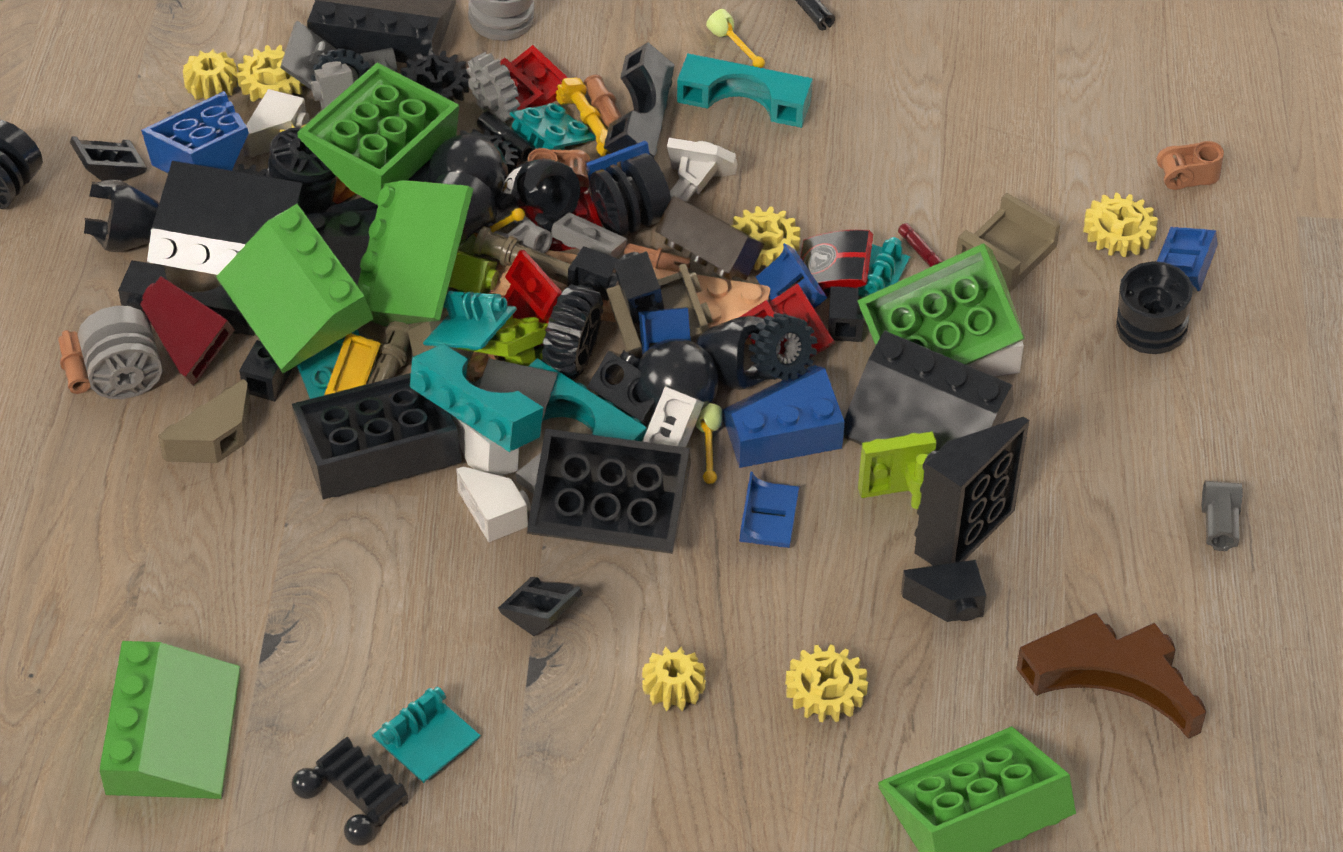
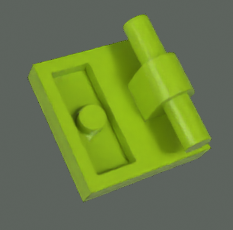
(517, 341)
(895, 465)

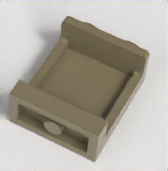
(1017, 236)
(677, 292)

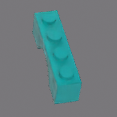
(710, 80)
(601, 416)
(502, 417)

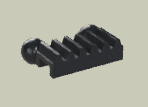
(357, 780)

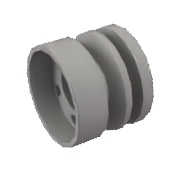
(501, 18)
(119, 352)

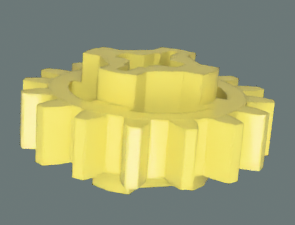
(264, 73)
(1120, 224)
(769, 229)
(827, 685)

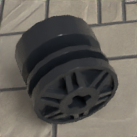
(18, 161)
(296, 162)
(630, 194)
(1154, 307)

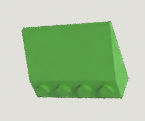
(380, 130)
(412, 250)
(293, 290)
(949, 308)
(168, 723)
(980, 795)

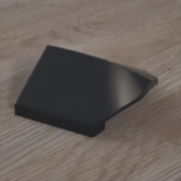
(109, 159)
(539, 604)

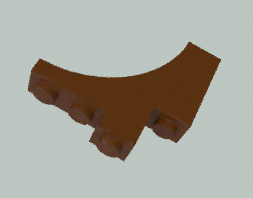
(1134, 665)

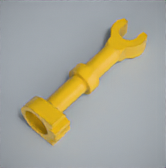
(574, 91)

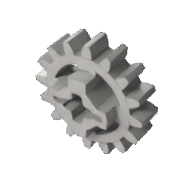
(492, 86)

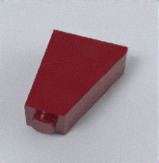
(186, 327)

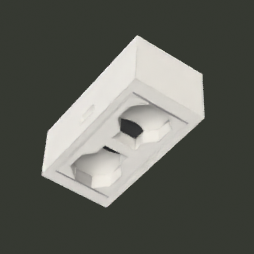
(673, 419)

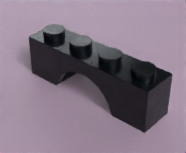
(648, 80)
(142, 274)

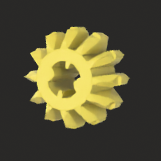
(210, 74)
(673, 678)

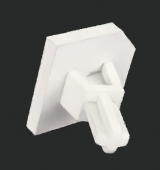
(697, 165)

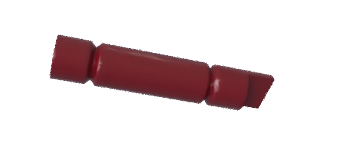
(919, 245)

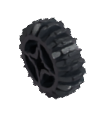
(573, 330)

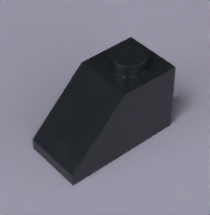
(946, 590)

